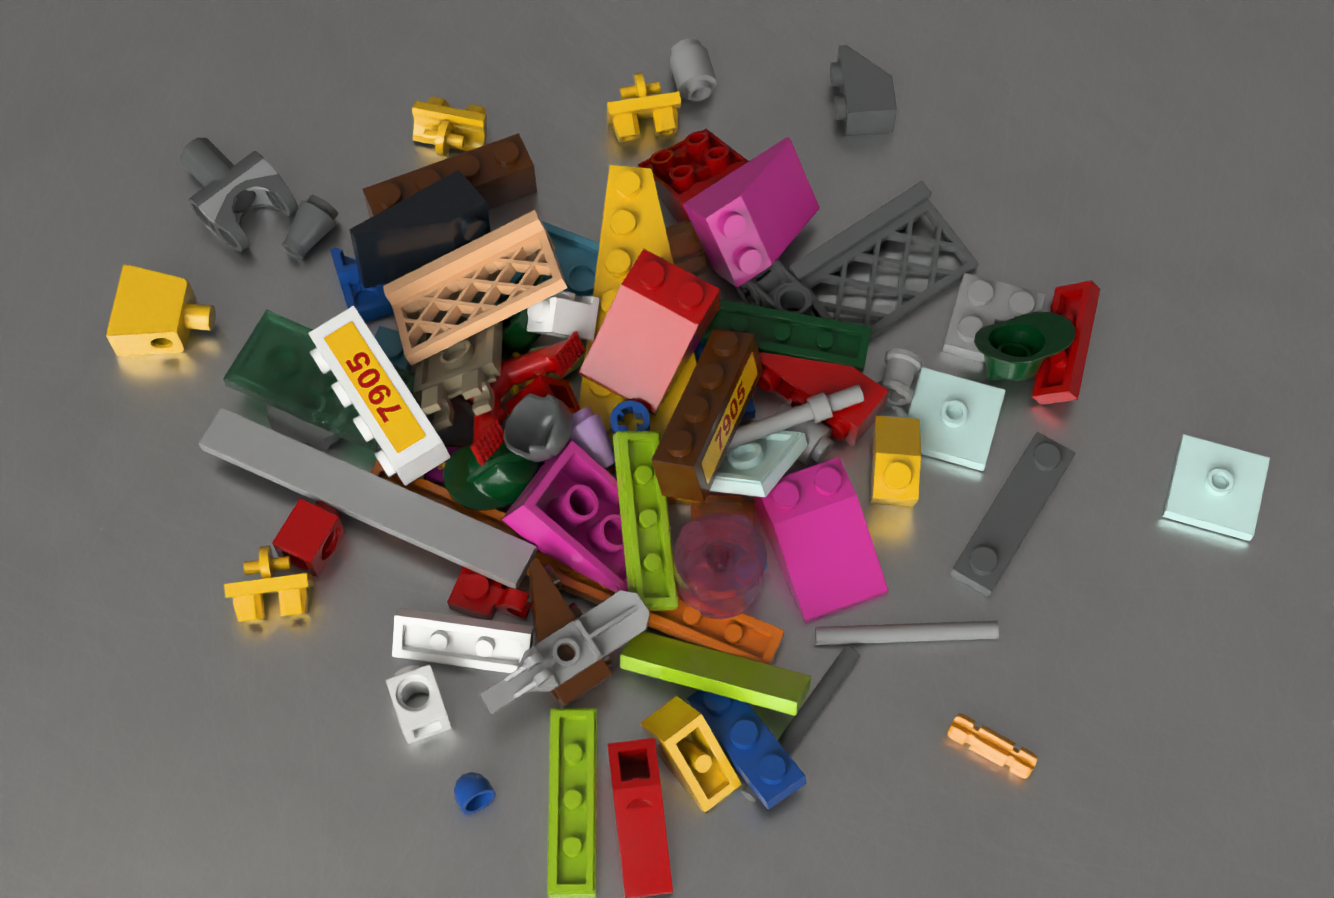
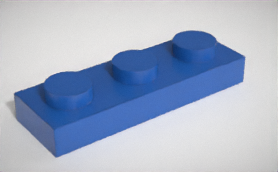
(750, 747)

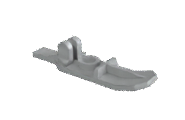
(589, 636)

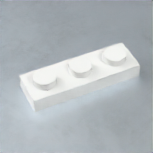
(460, 640)

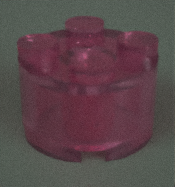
(715, 541)

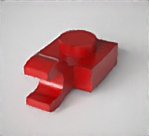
(482, 597)

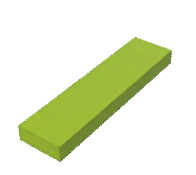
(644, 521)
(716, 672)
(572, 803)

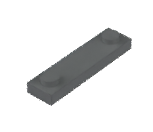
(1012, 514)

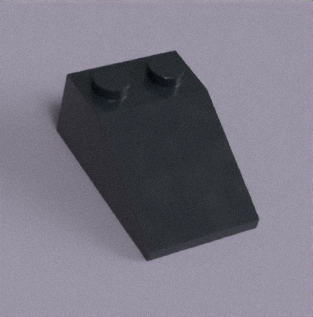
(419, 230)

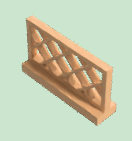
(458, 276)

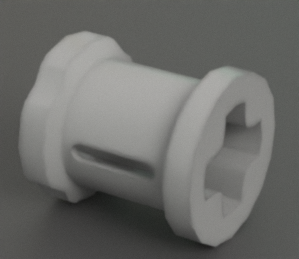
(899, 375)

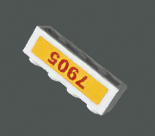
(379, 396)

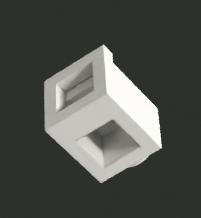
(563, 315)

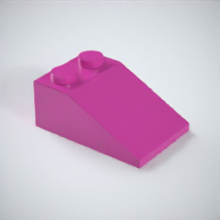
(753, 213)
(574, 517)
(821, 540)

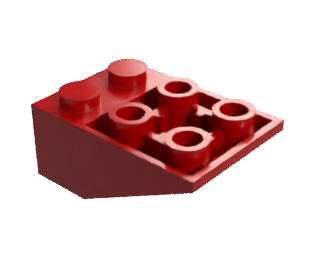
(690, 169)

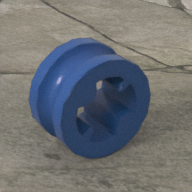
(639, 413)

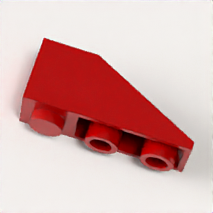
(802, 378)
(640, 818)

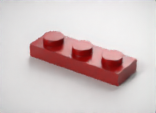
(1063, 372)

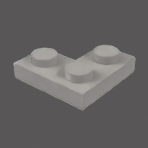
(983, 304)

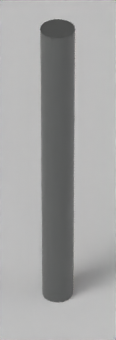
(813, 705)

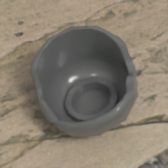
(538, 427)

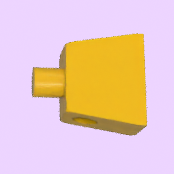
(155, 313)

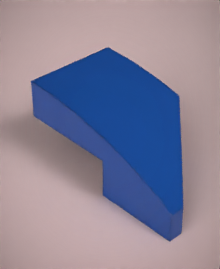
(369, 302)

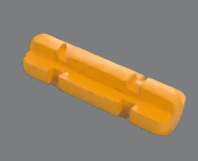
(992, 746)

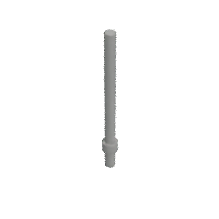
(817, 408)

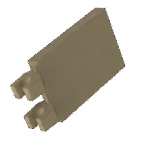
(459, 370)

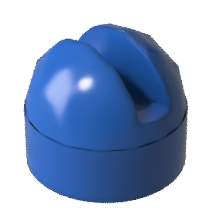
(473, 792)

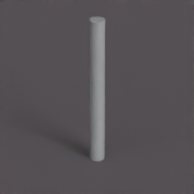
(906, 632)

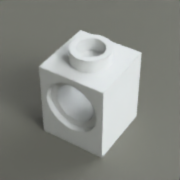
(424, 720)

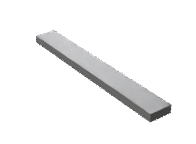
(369, 498)

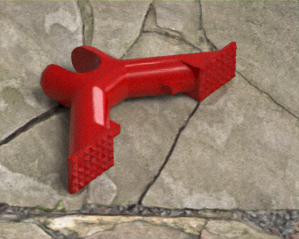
(549, 359)

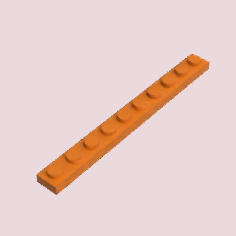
(737, 635)

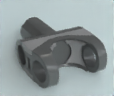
(233, 190)

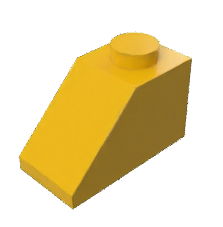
(895, 461)
(691, 752)

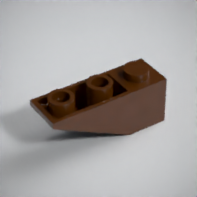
(551, 614)

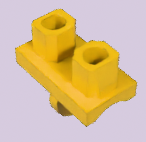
(626, 113)
(448, 126)
(249, 594)

